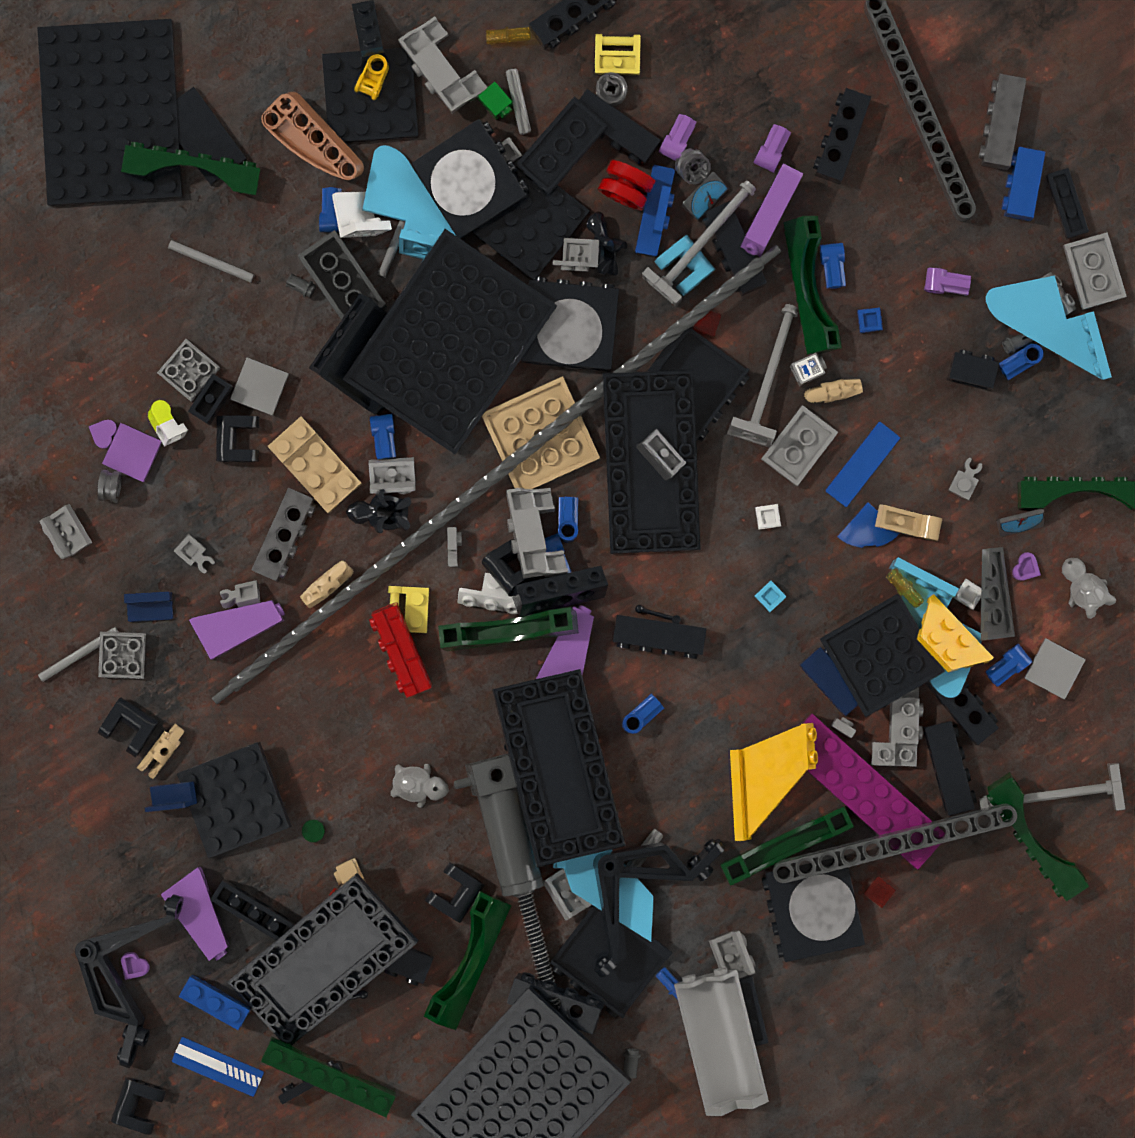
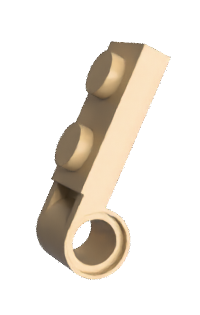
(908, 523)

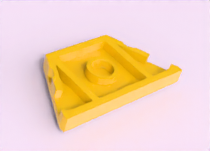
(948, 639)

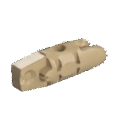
(834, 390)
(326, 584)
(170, 742)

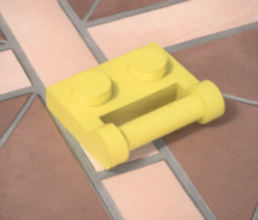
(617, 61)
(416, 606)

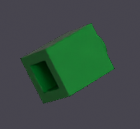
(496, 101)

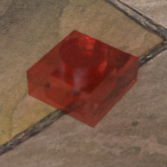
(708, 324)
(879, 892)

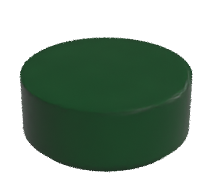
(313, 831)

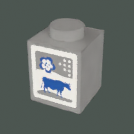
(808, 369)

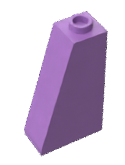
(771, 210)
(233, 627)
(570, 650)
(200, 914)

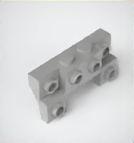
(433, 66)
(528, 534)
(903, 733)

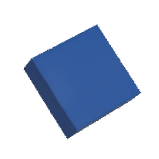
(869, 320)

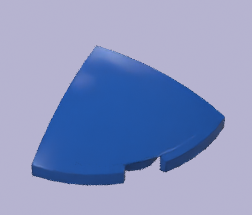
(862, 530)

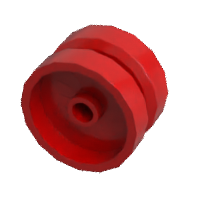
(626, 185)

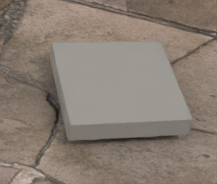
(188, 370)
(259, 386)
(122, 655)
(1054, 668)

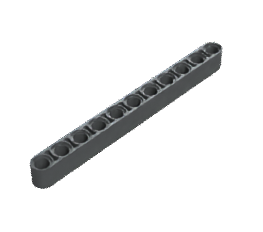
(918, 119)
(906, 844)

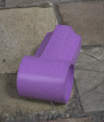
(678, 137)
(770, 153)
(941, 281)

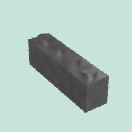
(1003, 121)

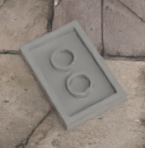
(1094, 271)
(799, 445)

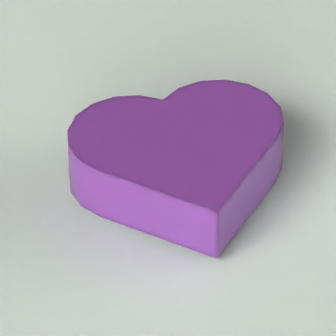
(103, 433)
(1026, 567)
(134, 966)

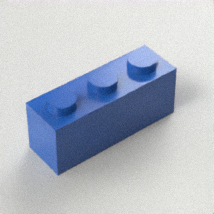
(1023, 184)
(215, 1002)

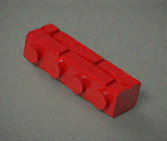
(401, 650)

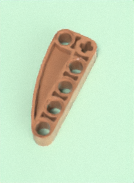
(303, 138)

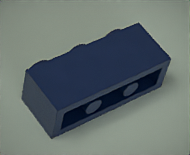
(828, 679)

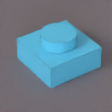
(770, 596)

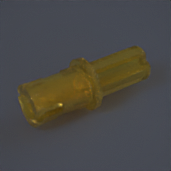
(508, 35)
(905, 587)

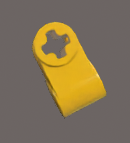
(372, 78)

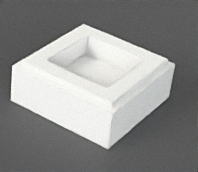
(768, 516)
(968, 594)

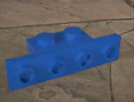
(654, 213)

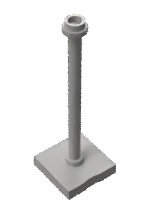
(664, 284)
(752, 430)
(1112, 786)

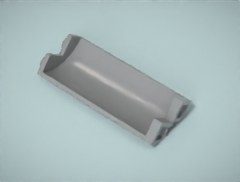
(721, 1042)

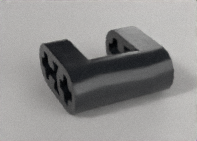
(227, 436)
(497, 565)
(132, 717)
(463, 898)
(128, 1101)

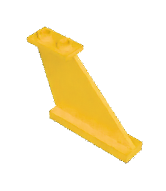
(767, 774)

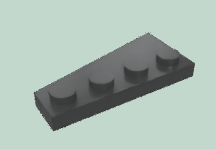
(995, 597)

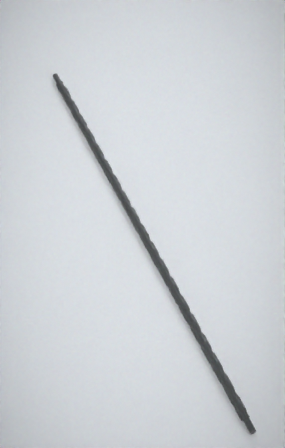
(492, 478)

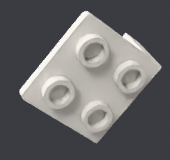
(354, 221)

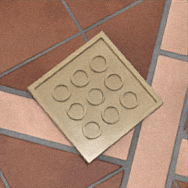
(523, 417)

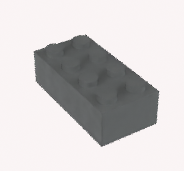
(338, 274)

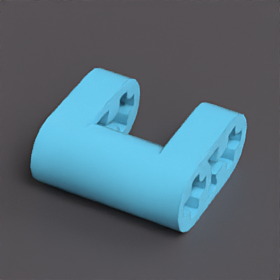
(699, 265)

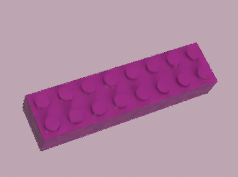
(867, 792)

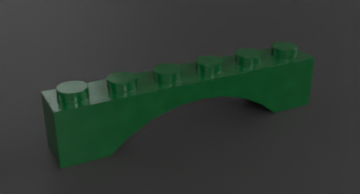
(144, 161)
(803, 240)
(1038, 494)
(489, 633)
(786, 844)
(1064, 874)
(451, 1000)
(349, 1087)

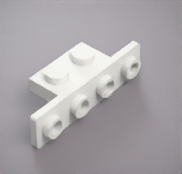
(491, 597)

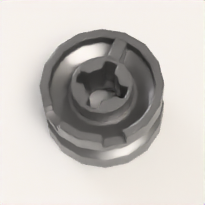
(615, 80)
(700, 166)
(109, 486)

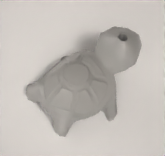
(1086, 588)
(415, 784)

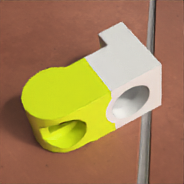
(164, 423)

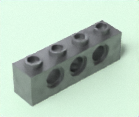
(263, 563)

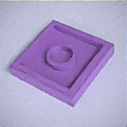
(132, 452)

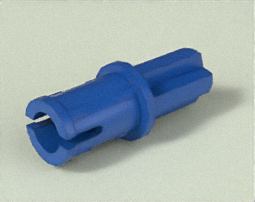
(668, 981)

